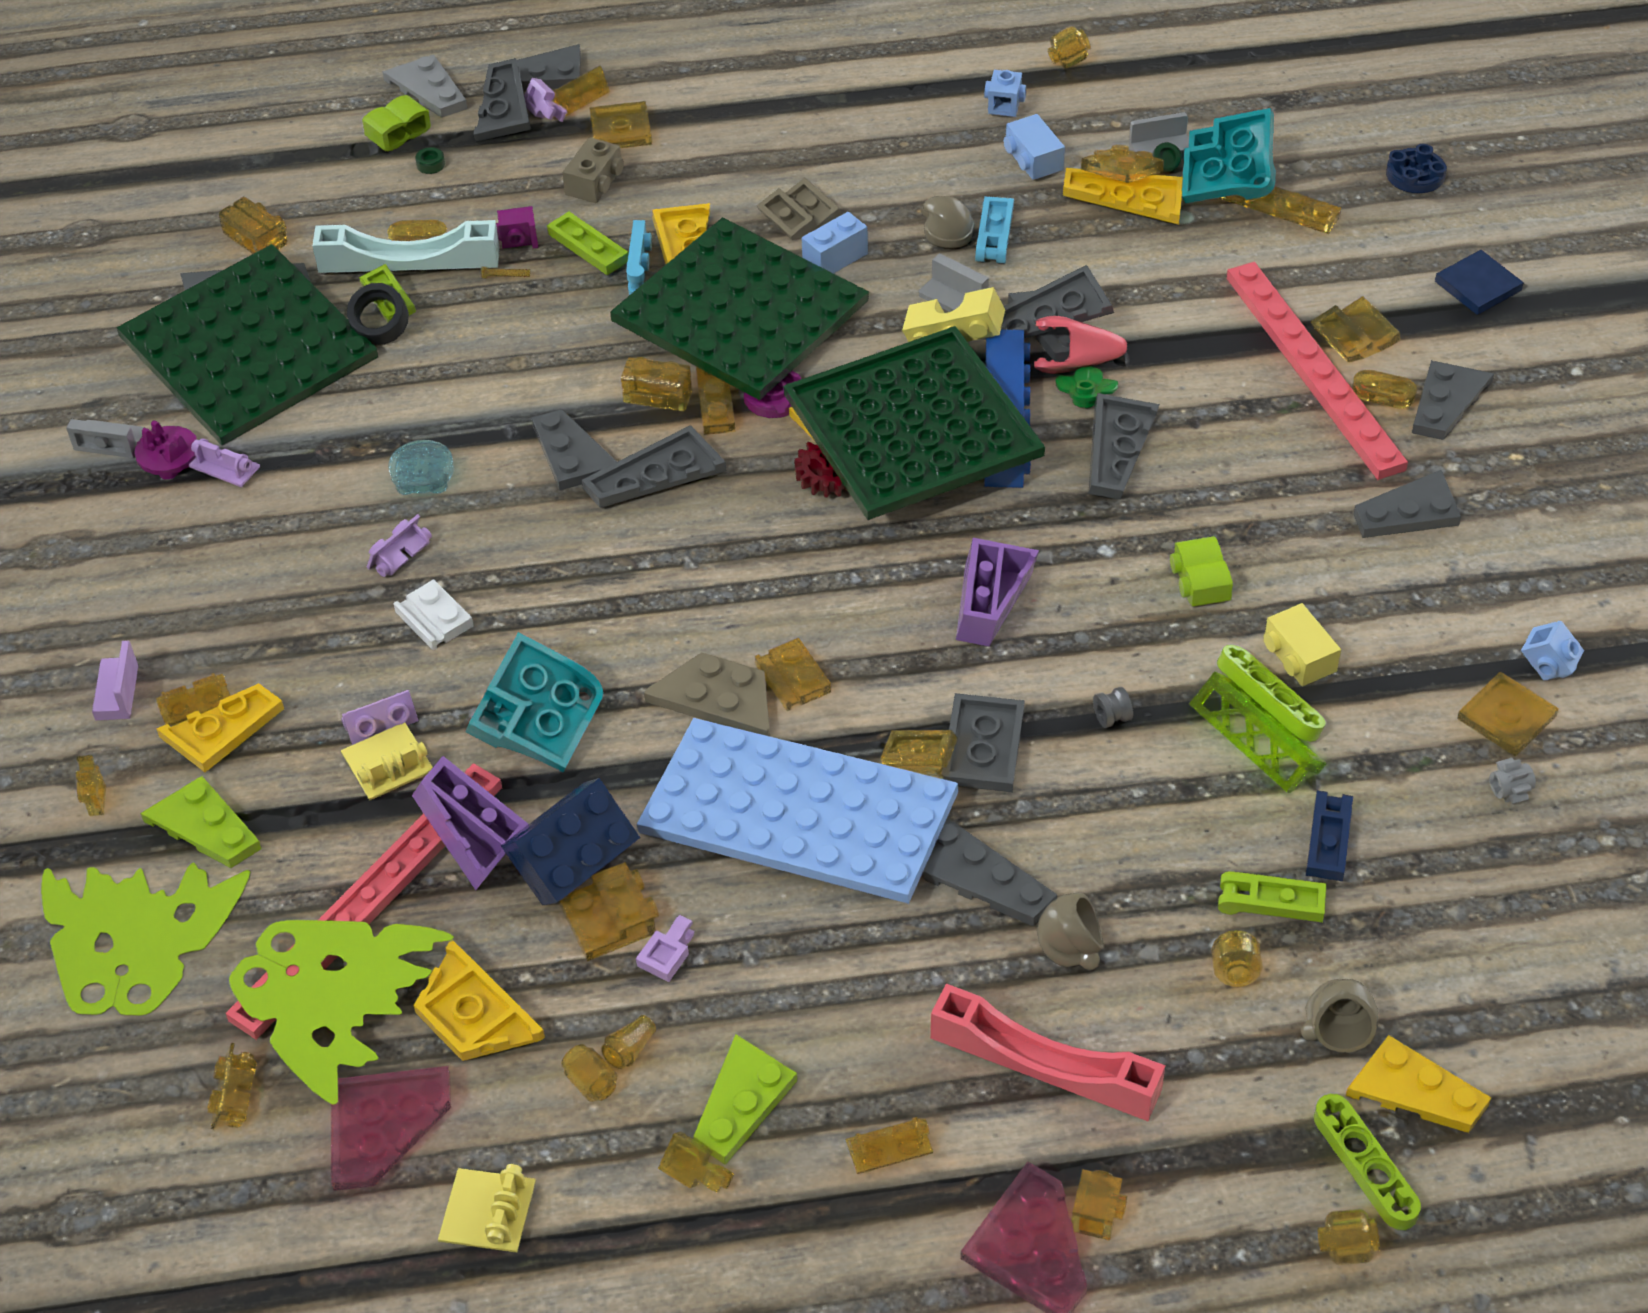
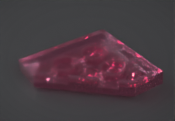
(382, 1120)
(1031, 1244)

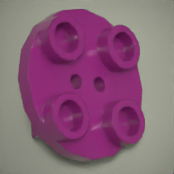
(165, 450)

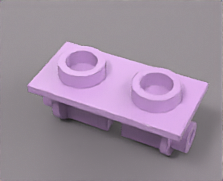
(222, 463)
(388, 553)
(379, 716)

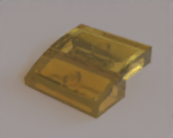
(1356, 330)

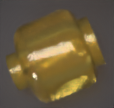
(1069, 47)
(1236, 958)
(1349, 1236)

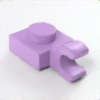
(540, 103)
(666, 952)

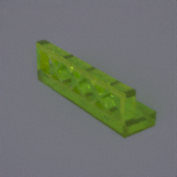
(1267, 725)

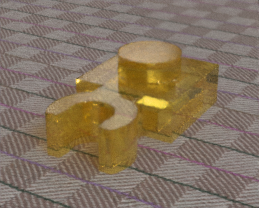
(90, 785)

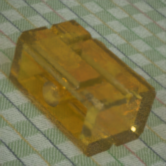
(252, 225)
(656, 383)

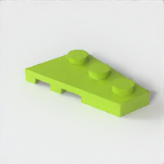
(206, 821)
(742, 1098)

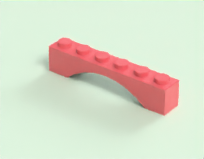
(1109, 1078)

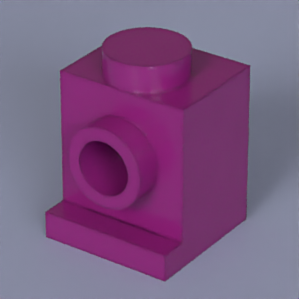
(517, 227)

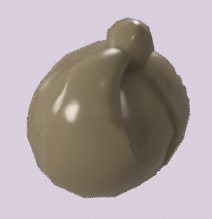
(947, 222)
(1071, 932)
(1341, 1016)

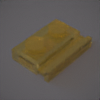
(793, 674)
(919, 750)

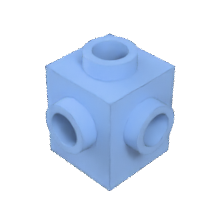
(1005, 92)
(1552, 650)

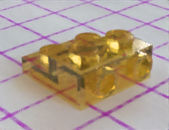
(610, 911)

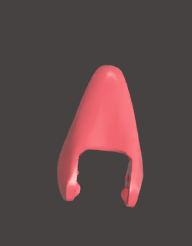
(1087, 345)

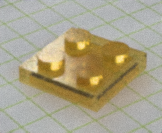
(1122, 163)

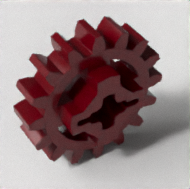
(816, 472)

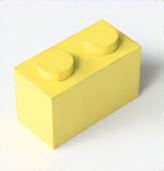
(1301, 644)

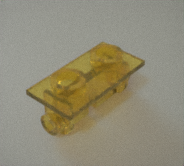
(582, 90)
(203, 696)
(233, 1073)
(889, 1145)

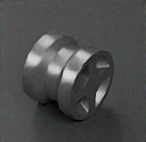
(1113, 707)

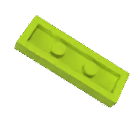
(588, 243)

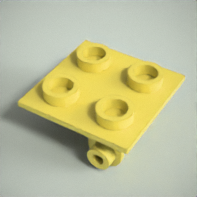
(387, 760)
(488, 1209)

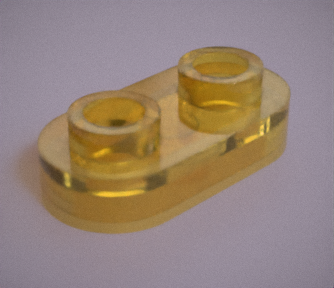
(415, 230)
(1384, 388)

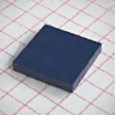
(1479, 282)

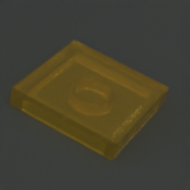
(622, 124)
(1507, 713)

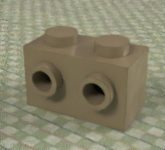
(592, 170)

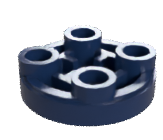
(1416, 169)

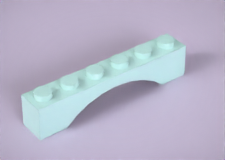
(348, 250)

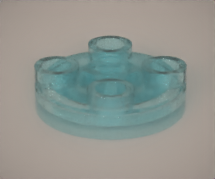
(421, 467)

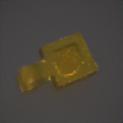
(688, 1164)

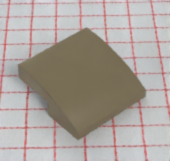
(799, 209)

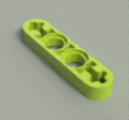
(1271, 693)
(1371, 1158)

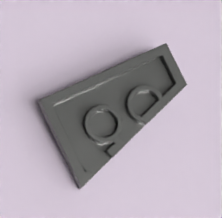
(1446, 397)

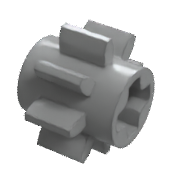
(1512, 780)

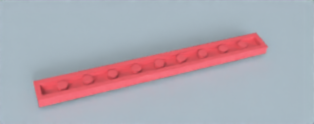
(1317, 371)
(374, 889)

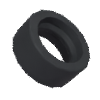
(369, 294)

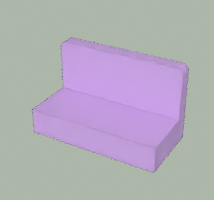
(116, 685)

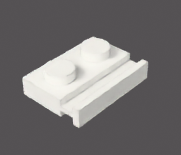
(433, 614)

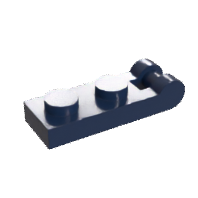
(1329, 836)

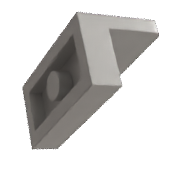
(1151, 132)
(951, 282)
(104, 437)

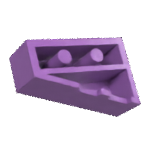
(991, 587)
(466, 819)

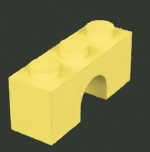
(975, 318)

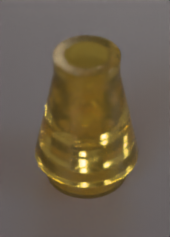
(626, 1043)

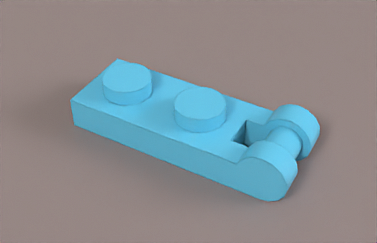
(994, 229)
(638, 258)

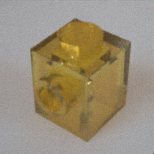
(1098, 1204)

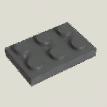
(986, 742)

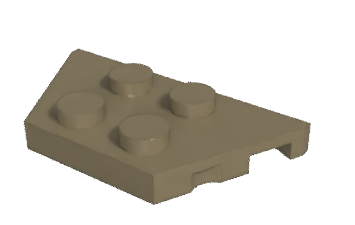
(715, 693)

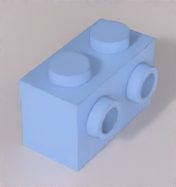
(1034, 146)
(836, 243)

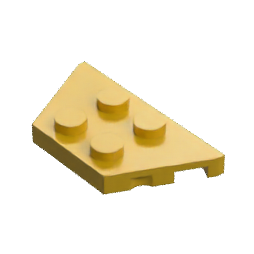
(472, 1009)

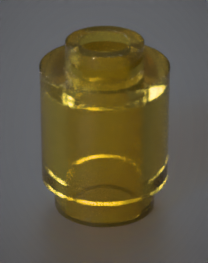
(589, 1073)

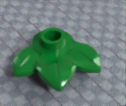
(1085, 386)

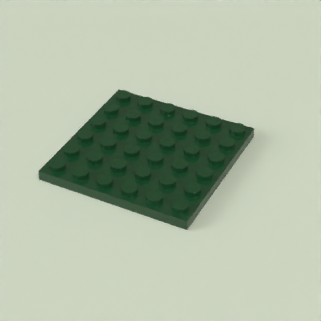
(740, 307)
(247, 343)
(913, 422)

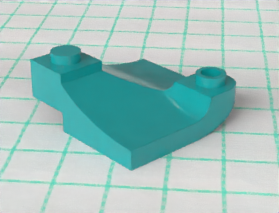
(1231, 158)
(537, 704)

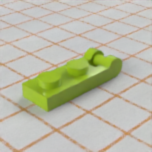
(1272, 896)

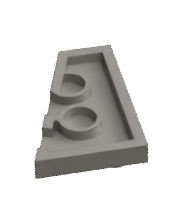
(428, 83)

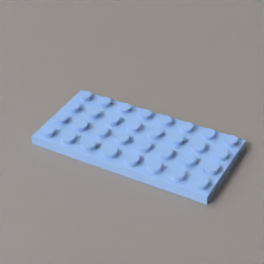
(799, 809)

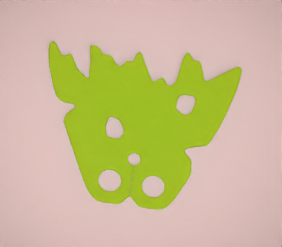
(141, 931)
(326, 997)

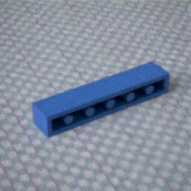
(1006, 363)

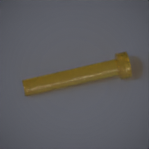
(504, 272)

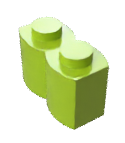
(396, 122)
(1202, 571)

